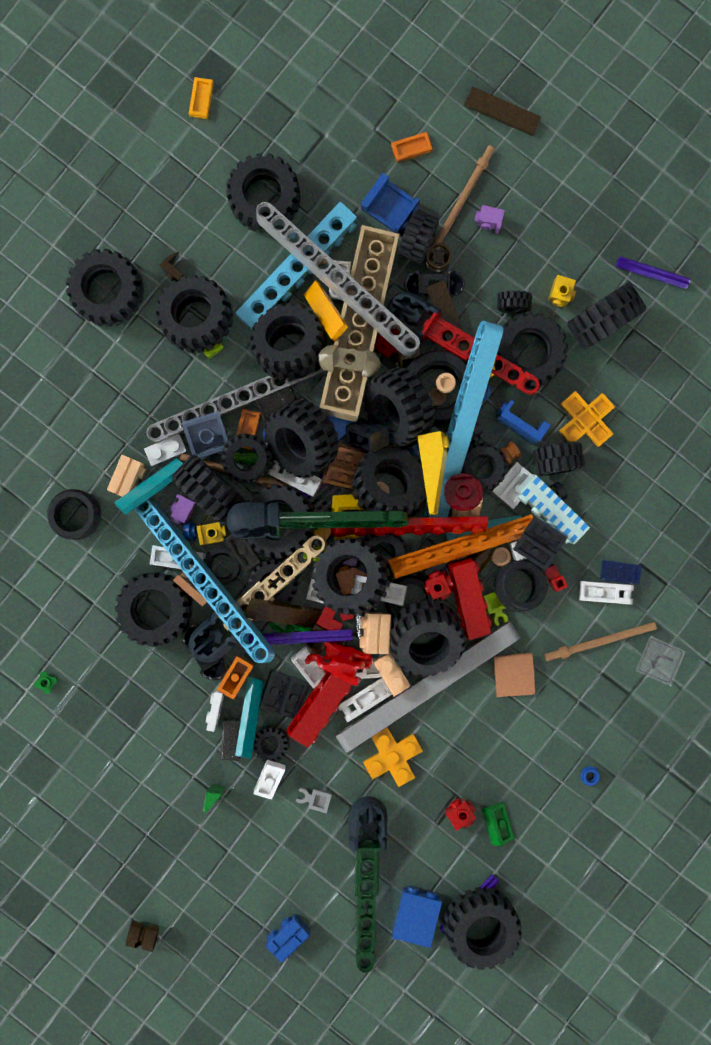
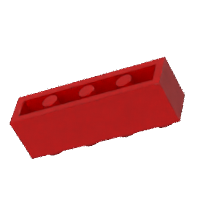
(469, 598)
(317, 709)

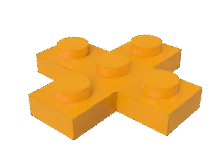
(586, 418)
(393, 756)

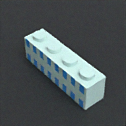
(551, 508)

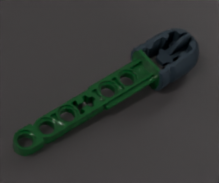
(258, 520)
(367, 851)

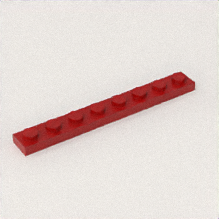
(422, 525)

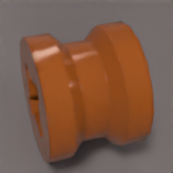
(511, 452)

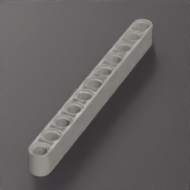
(334, 270)
(217, 403)
(426, 687)

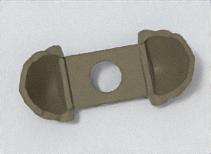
(364, 361)

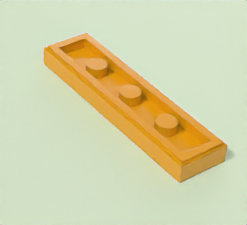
(325, 310)

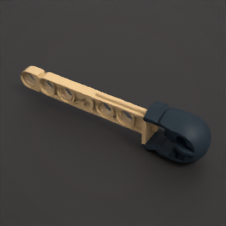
(202, 647)

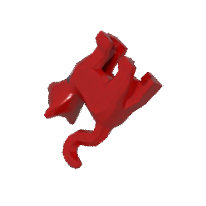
(343, 663)

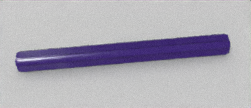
(307, 637)

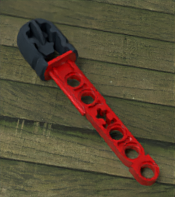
(436, 327)

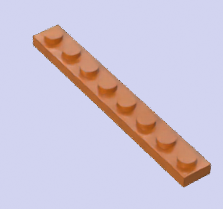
(458, 547)

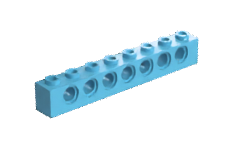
(339, 215)

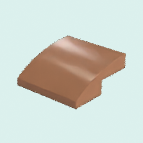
(344, 466)
(185, 583)
(514, 675)

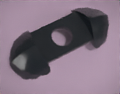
(417, 282)
(211, 670)

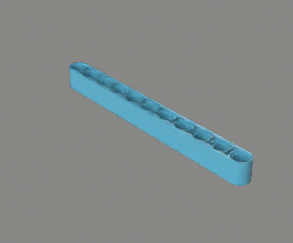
(468, 404)
(210, 584)

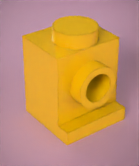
(203, 533)

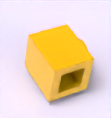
(562, 291)

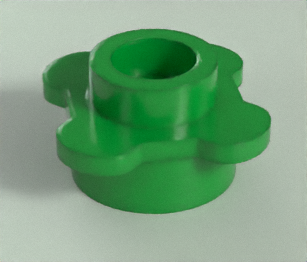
(51, 681)

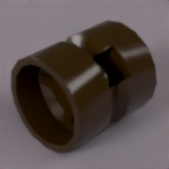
(438, 258)
(142, 936)

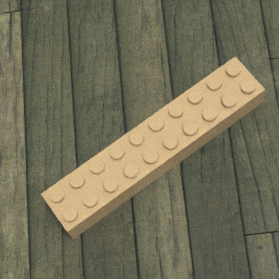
(372, 271)

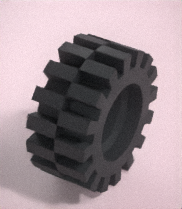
(514, 301)
(282, 743)

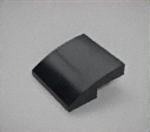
(540, 542)
(283, 694)

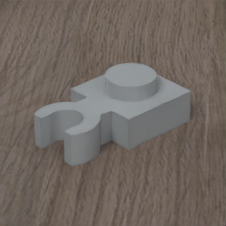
(318, 799)

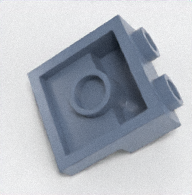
(205, 435)

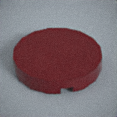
(463, 492)

